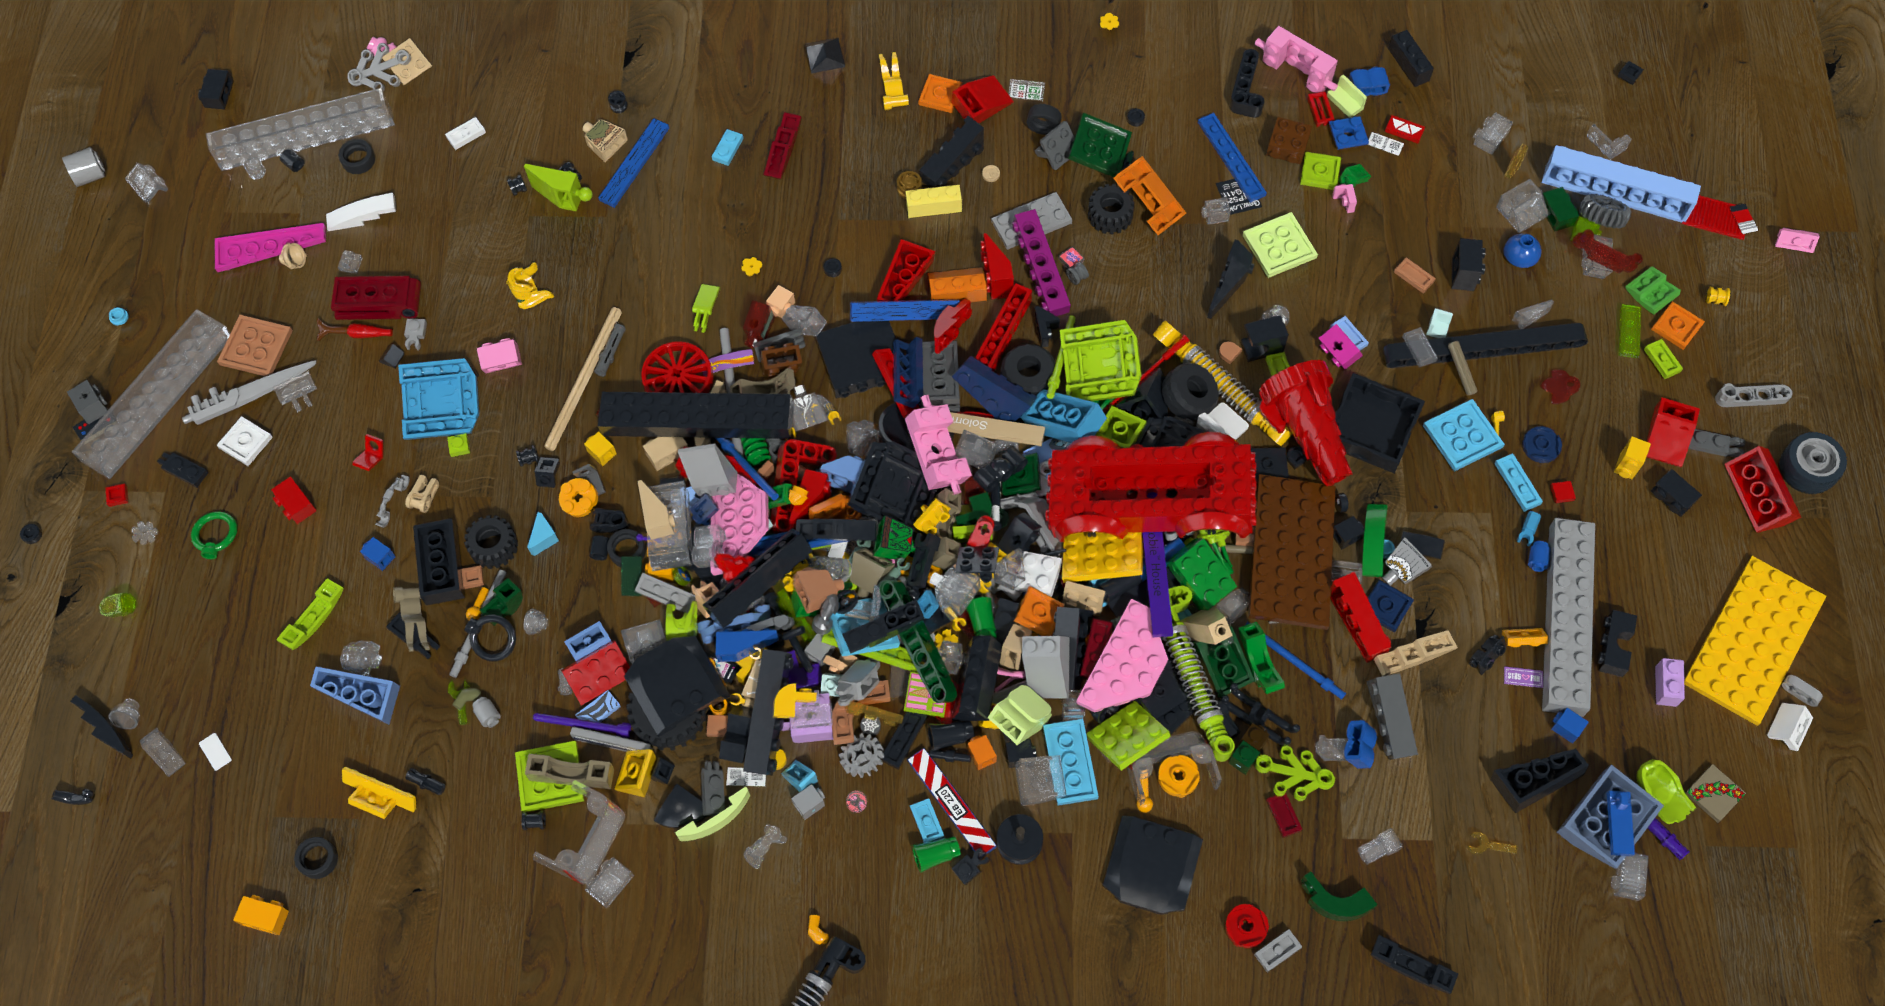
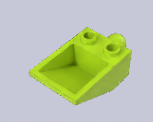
(558, 186)

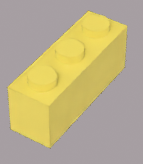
(933, 201)

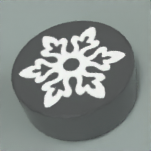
(870, 727)

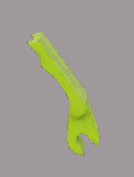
(704, 304)

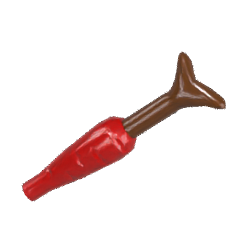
(352, 330)

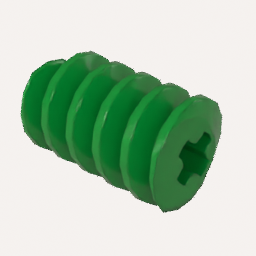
(755, 451)

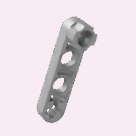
(1730, 397)

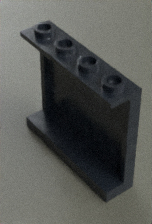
(849, 355)

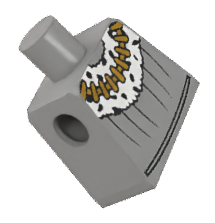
(1405, 563)

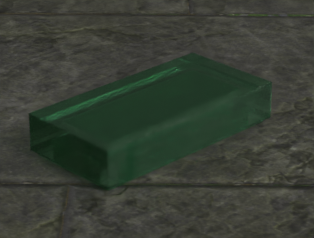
(631, 573)

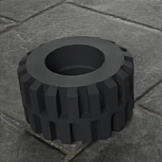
(1106, 220)
(483, 530)

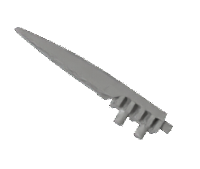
(239, 396)

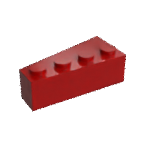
(905, 271)
(1359, 617)

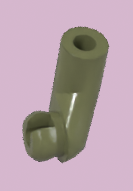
(465, 695)

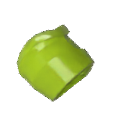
(682, 627)

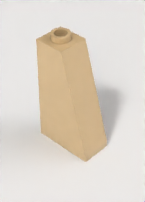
(1207, 626)

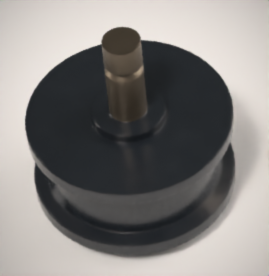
(1019, 839)

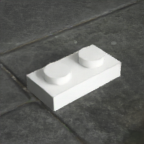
(465, 133)

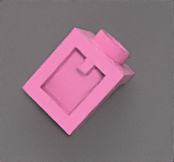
(1348, 196)

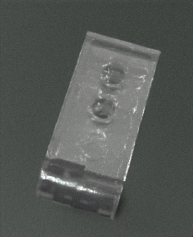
(673, 549)

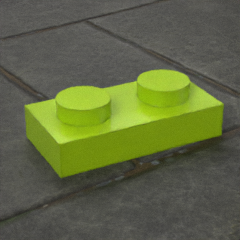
(1663, 359)

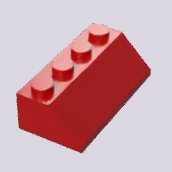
(1762, 490)

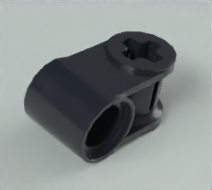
(605, 521)

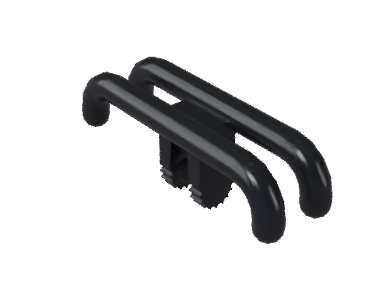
(1259, 715)

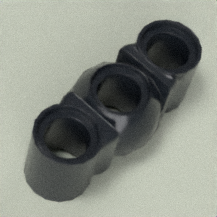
(1000, 469)

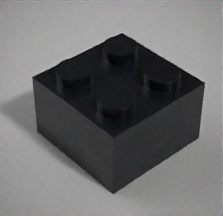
(1468, 264)

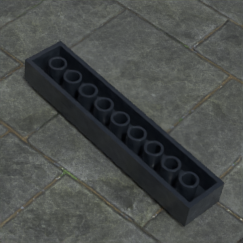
(696, 415)

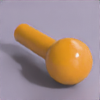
(475, 610)
(1148, 802)

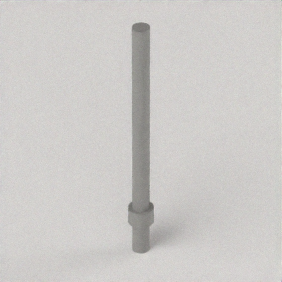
(462, 656)

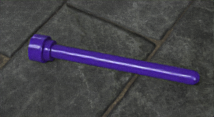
(622, 730)

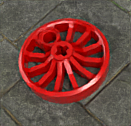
(682, 370)

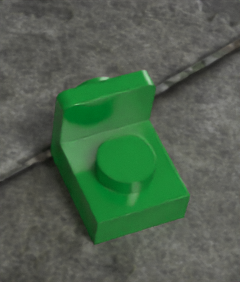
(1354, 175)

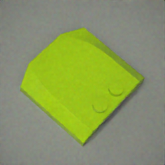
(1101, 361)

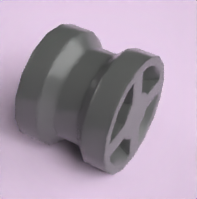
(1077, 273)

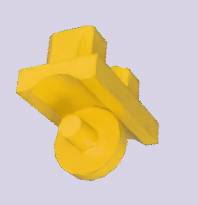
(931, 516)

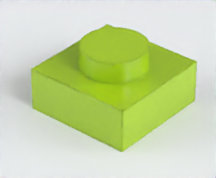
(458, 445)

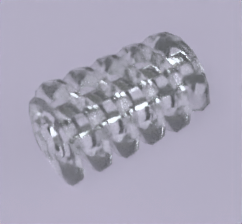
(837, 567)

